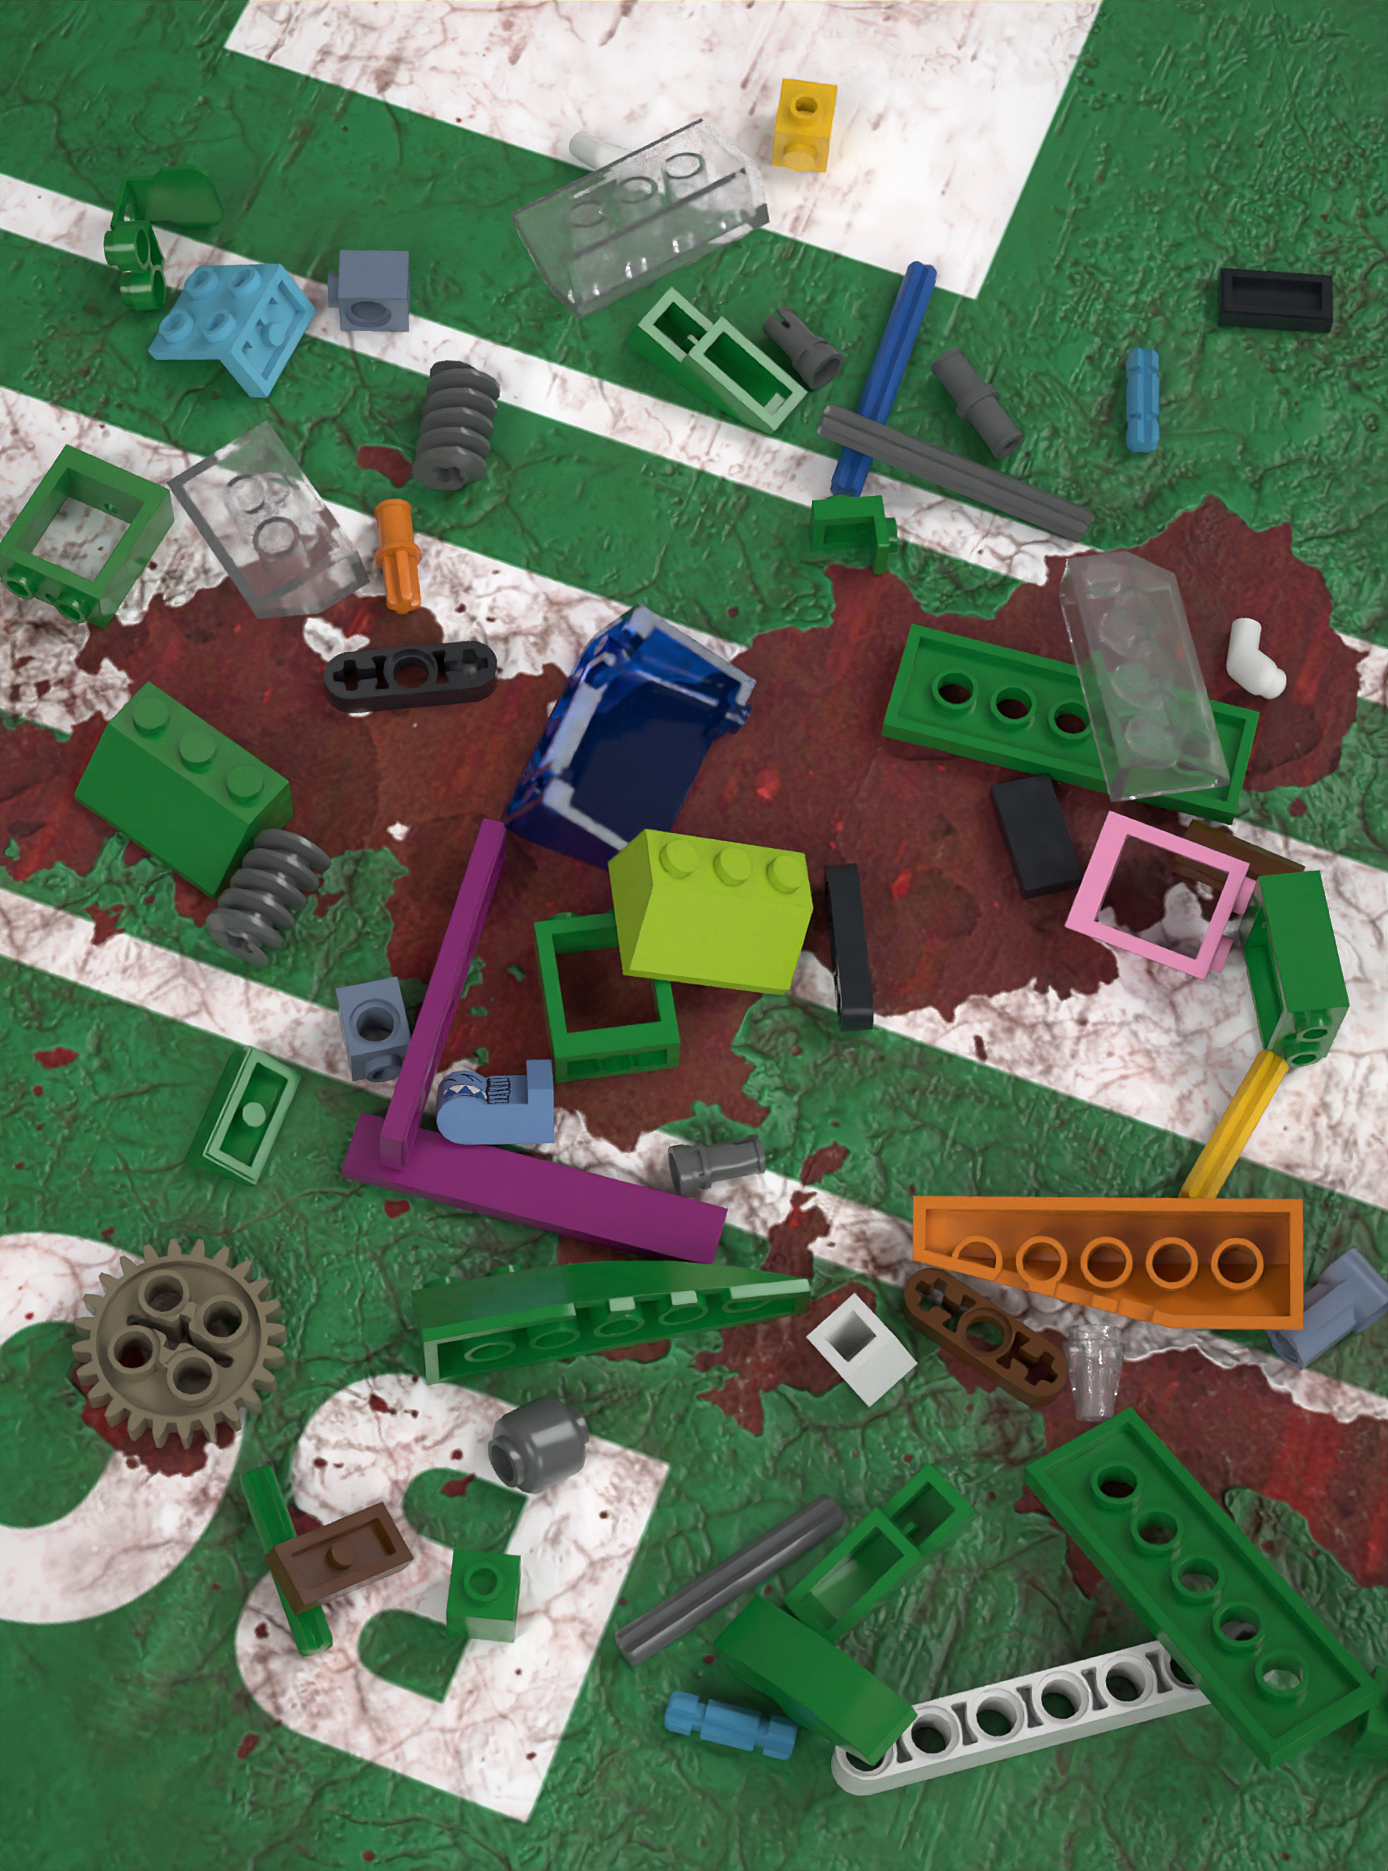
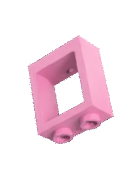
(1101, 871)

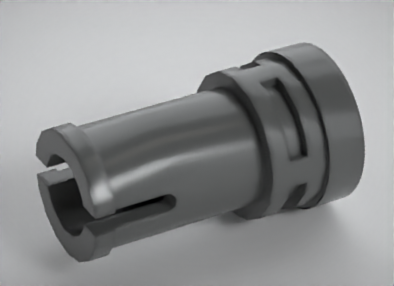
(810, 355)
(702, 1165)

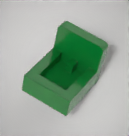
(853, 523)

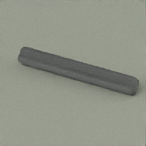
(729, 1580)

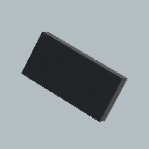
(1275, 300)
(1035, 836)

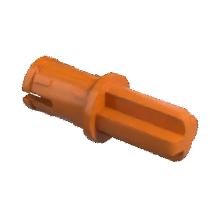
(398, 555)

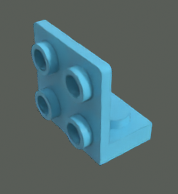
(237, 315)

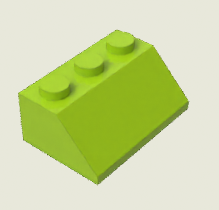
(710, 911)

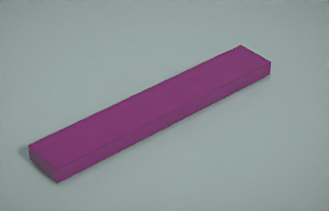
(443, 996)
(542, 1195)

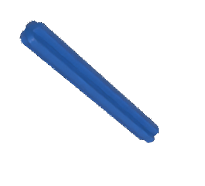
(887, 371)

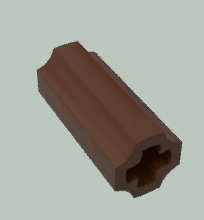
(1261, 860)

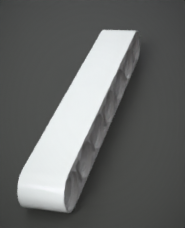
(1029, 1723)

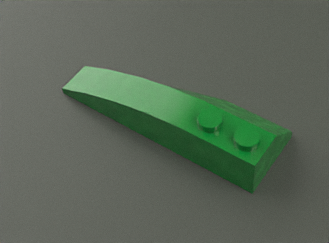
(586, 1309)

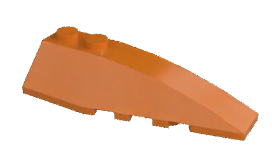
(1132, 1257)

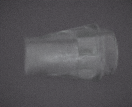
(1095, 1369)

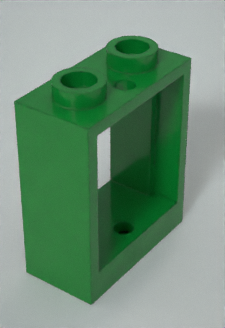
(107, 489)
(1293, 967)
(600, 1050)

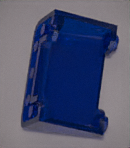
(625, 739)

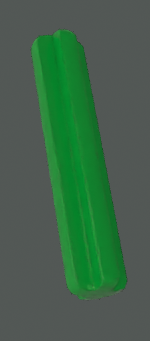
(275, 1527)

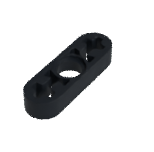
(391, 660)
(848, 947)

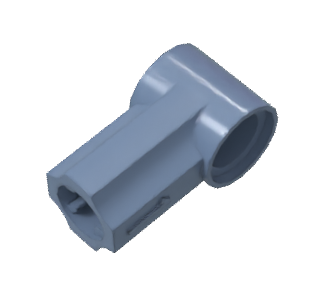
(1342, 1300)

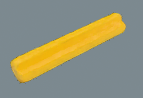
(1235, 1126)

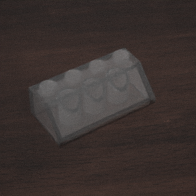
(642, 217)
(1140, 677)

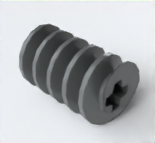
(455, 426)
(263, 892)

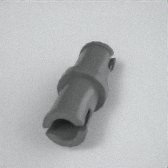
(977, 403)

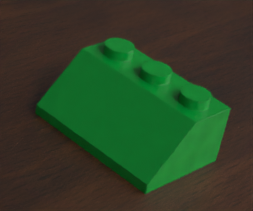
(182, 790)

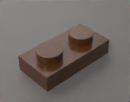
(338, 1558)

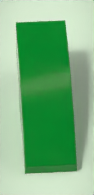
(715, 363)
(881, 1555)
(813, 1681)

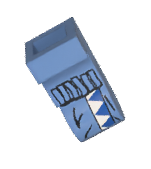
(497, 1107)

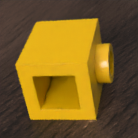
(804, 125)

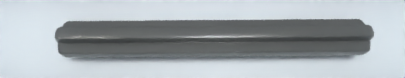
(954, 472)

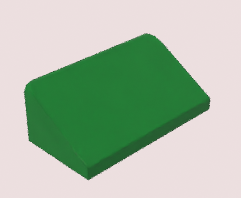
(243, 1116)

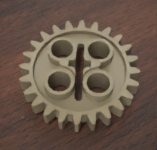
(151, 1392)

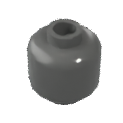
(538, 1445)

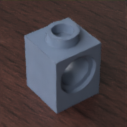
(371, 290)
(368, 1007)

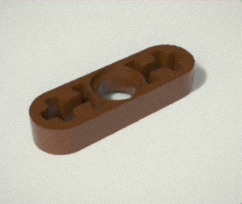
(1032, 1350)

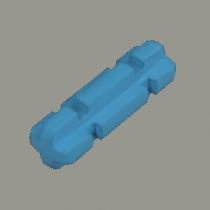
(1142, 400)
(730, 1725)

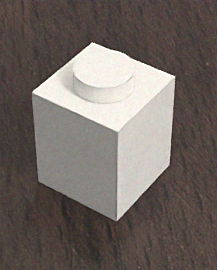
(862, 1349)

